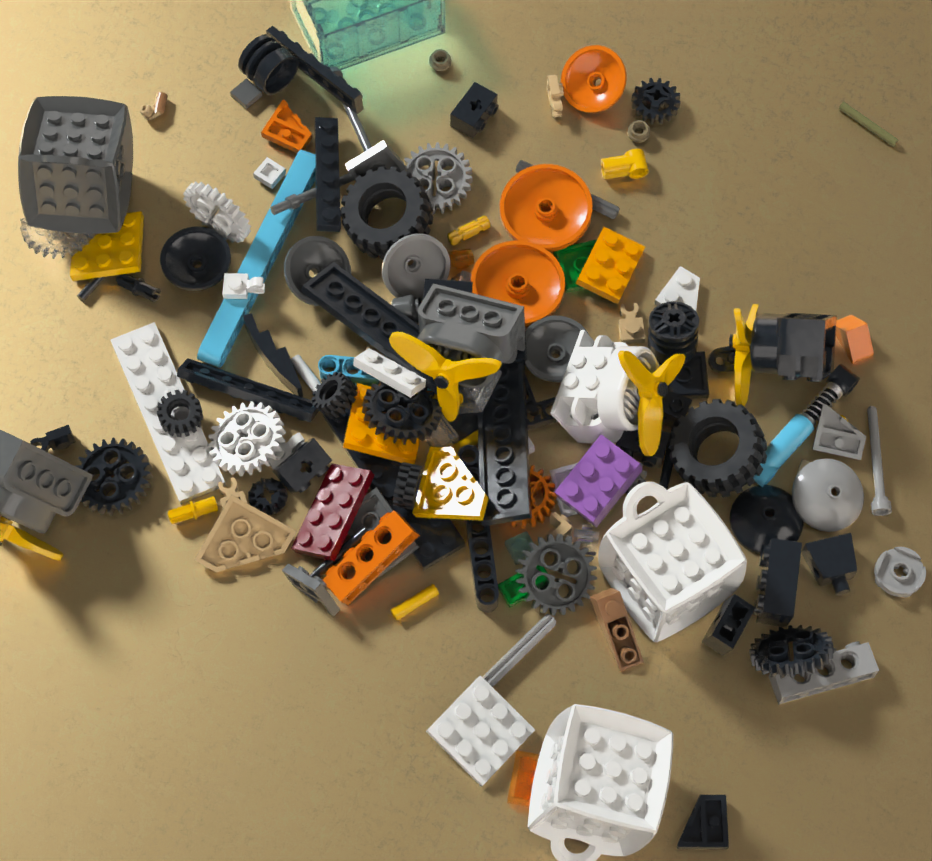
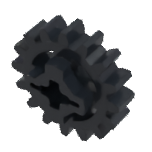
(655, 101)

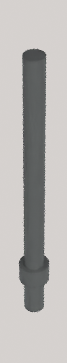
(294, 201)

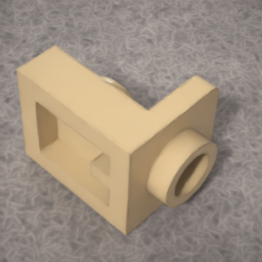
(562, 526)

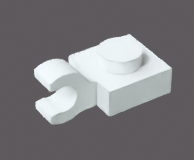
(238, 286)
(288, 448)

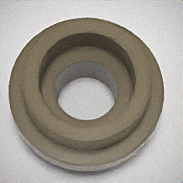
(440, 55)
(640, 126)

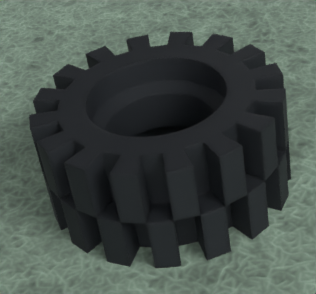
(334, 395)
(177, 400)
(407, 485)

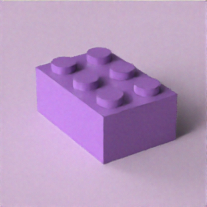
(598, 480)

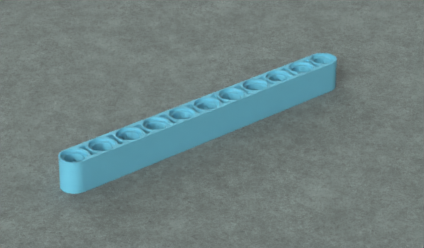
(258, 262)

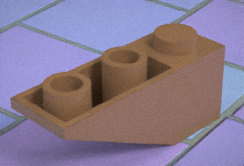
(616, 628)

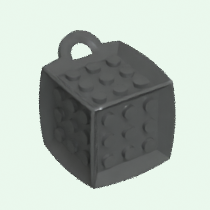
(76, 164)

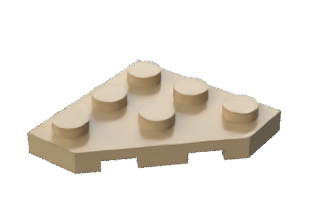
(243, 537)

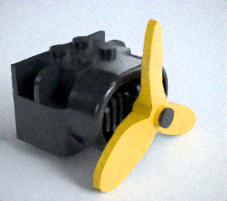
(782, 345)

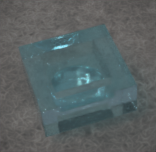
(517, 544)

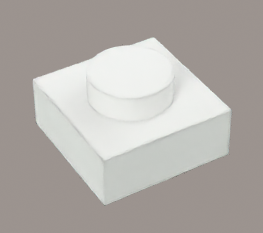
(269, 173)

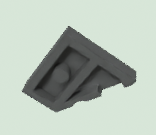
(312, 587)

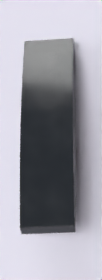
(276, 360)

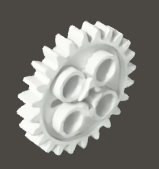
(205, 204)
(246, 438)

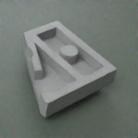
(837, 435)

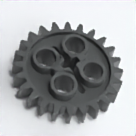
(563, 553)

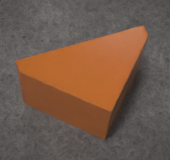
(854, 338)

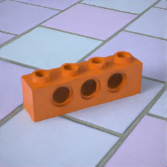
(384, 554)

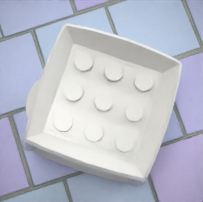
(670, 559)
(600, 782)

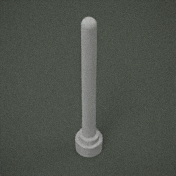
(881, 505)

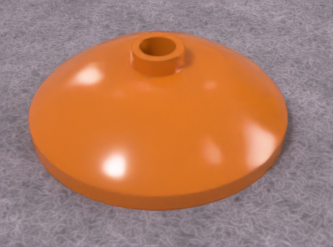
(584, 69)

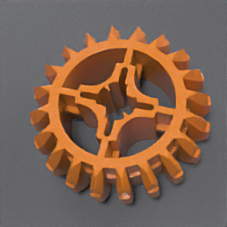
(538, 483)

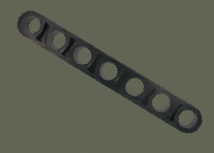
(480, 539)

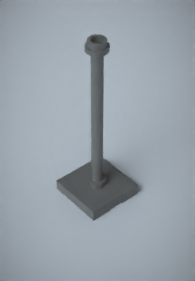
(372, 157)

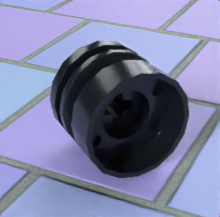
(268, 64)
(673, 331)

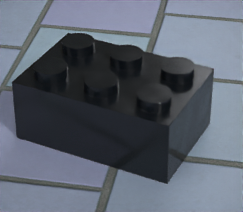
(777, 582)

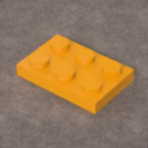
(610, 265)

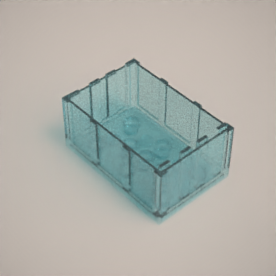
(360, 30)

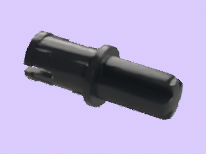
(138, 287)

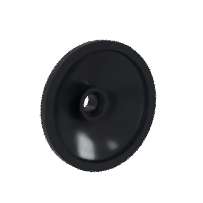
(195, 247)
(751, 524)

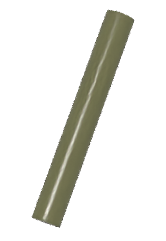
(868, 124)

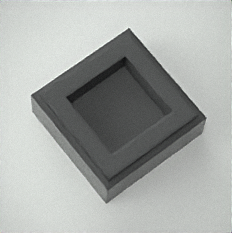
(246, 93)

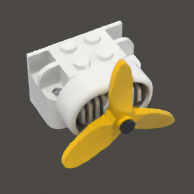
(614, 391)

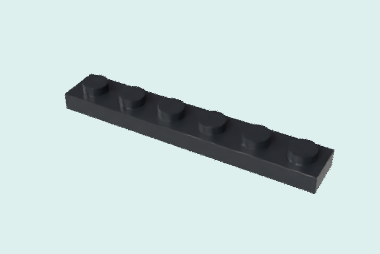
(320, 73)
(327, 175)
(247, 389)

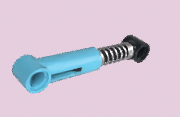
(797, 430)

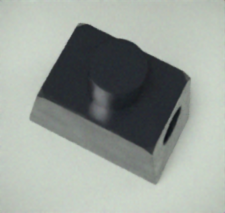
(832, 561)

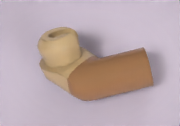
(151, 112)

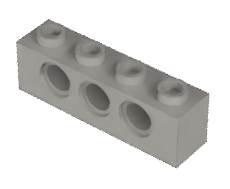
(863, 668)

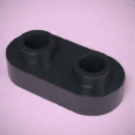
(728, 357)

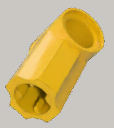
(631, 164)

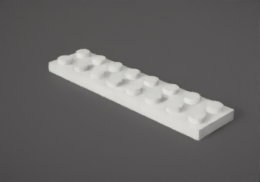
(150, 378)

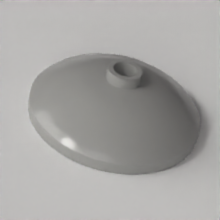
(430, 262)
(814, 498)

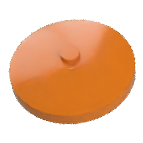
(546, 206)
(522, 276)

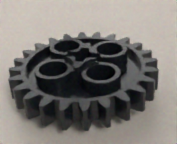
(400, 415)
(126, 489)
(810, 651)

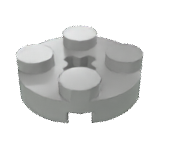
(893, 584)

